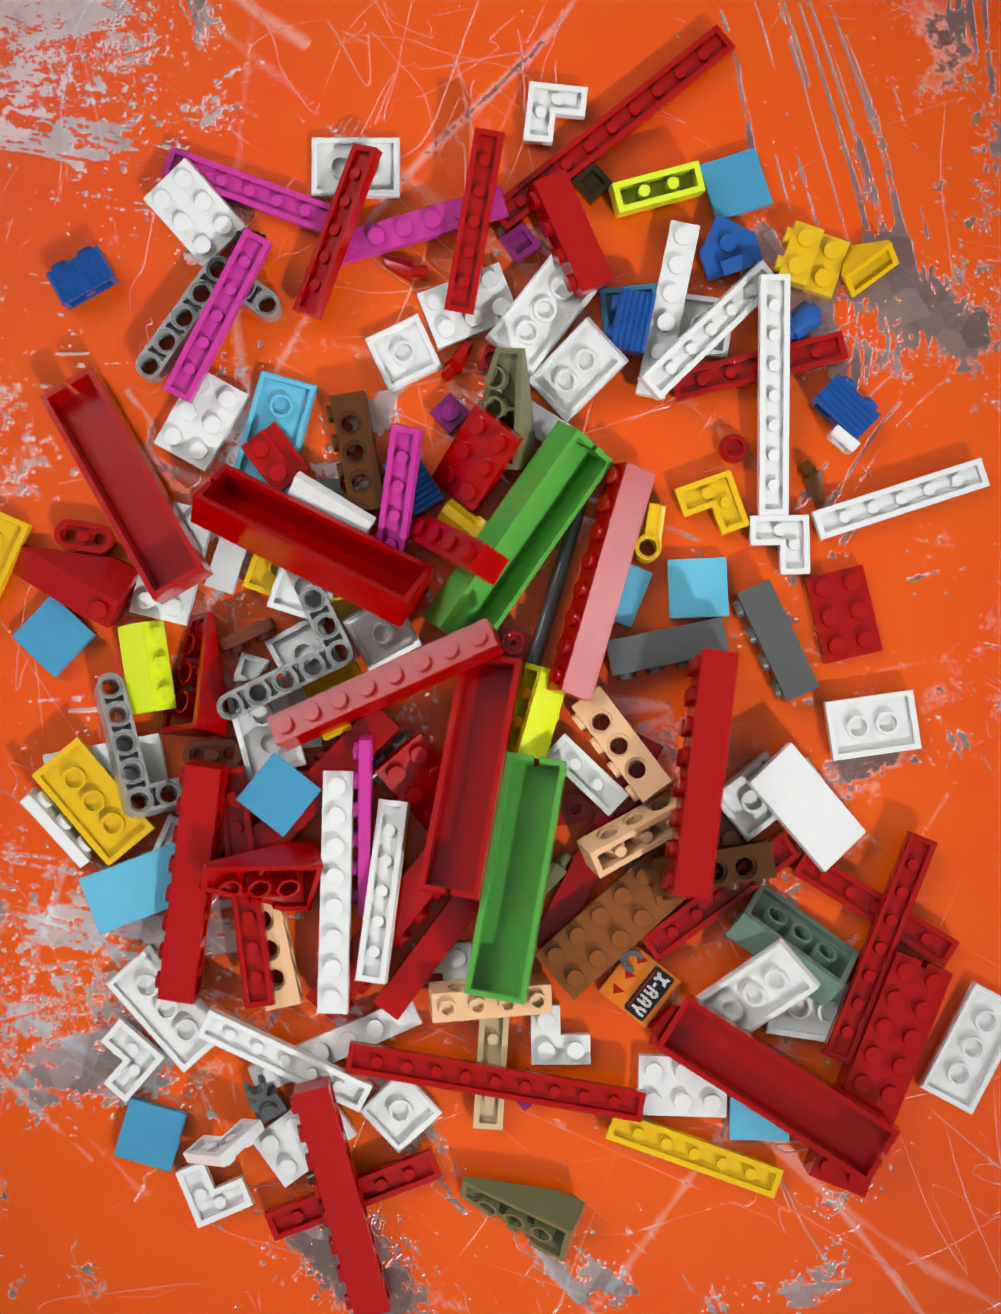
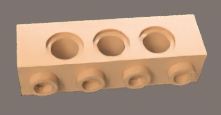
(654, 779)
(628, 835)
(290, 990)
(450, 1004)

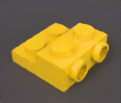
(811, 259)

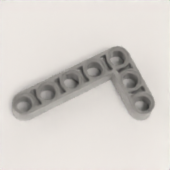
(189, 305)
(297, 666)
(130, 759)

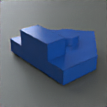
(728, 249)

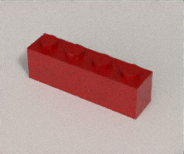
(569, 234)
(458, 548)

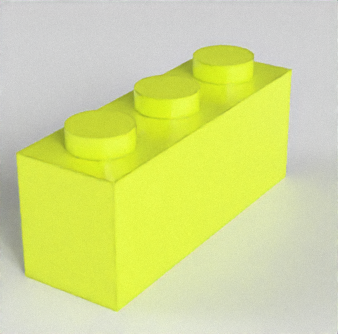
(656, 189)
(146, 667)
(535, 713)

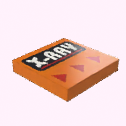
(640, 992)

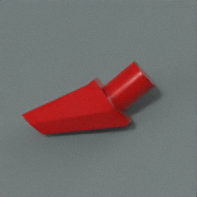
(405, 268)
(456, 362)
(661, 1022)

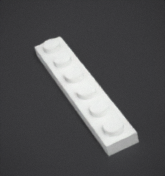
(669, 294)
(704, 334)
(900, 499)
(382, 891)
(334, 1044)
(281, 1057)

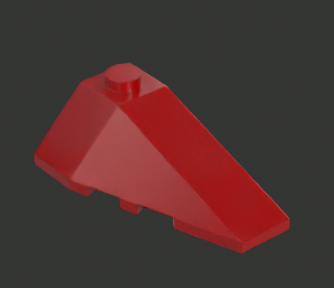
(83, 582)
(198, 683)
(275, 875)

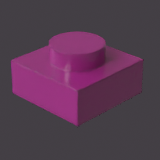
(520, 243)
(449, 413)

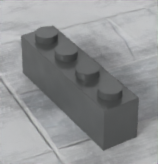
(775, 640)
(664, 647)

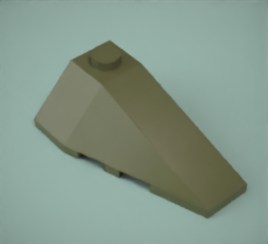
(510, 399)
(538, 1212)

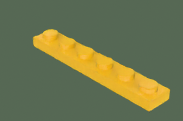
(697, 1154)

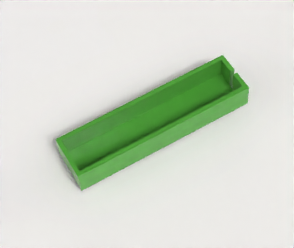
(524, 528)
(516, 878)

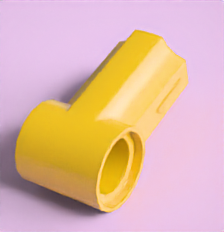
(461, 519)
(651, 532)

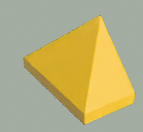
(866, 264)

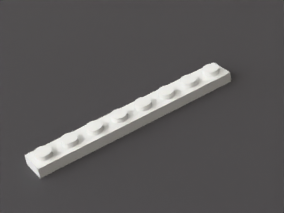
(773, 394)
(335, 893)

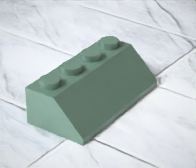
(772, 917)

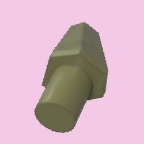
(557, 870)

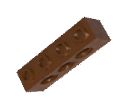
(356, 406)
(757, 853)

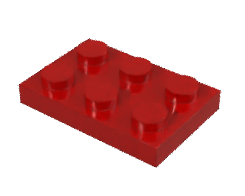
(477, 458)
(843, 614)
(413, 775)

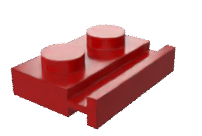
(275, 457)

